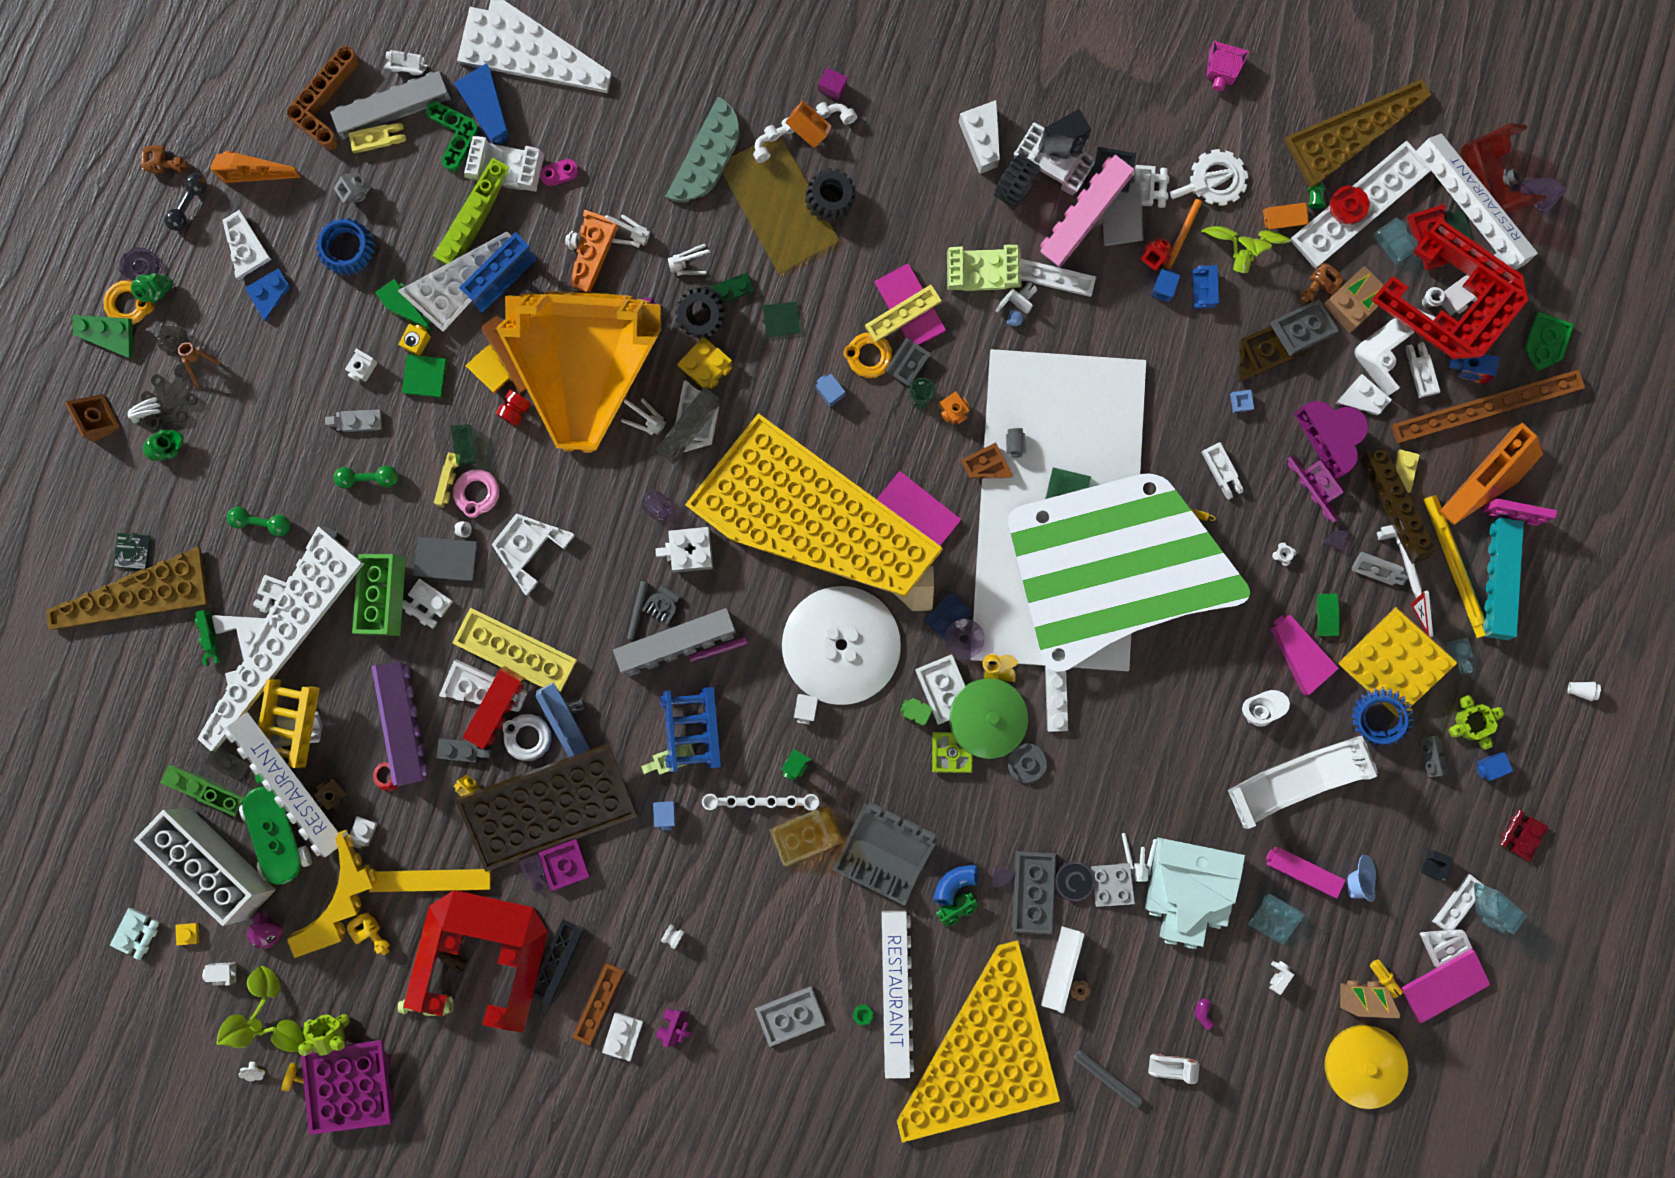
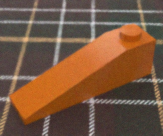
(241, 168)

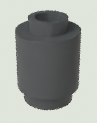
(1015, 442)

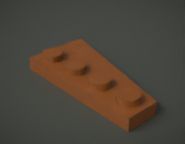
(493, 337)

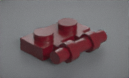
(1529, 837)

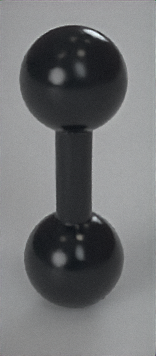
(175, 218)

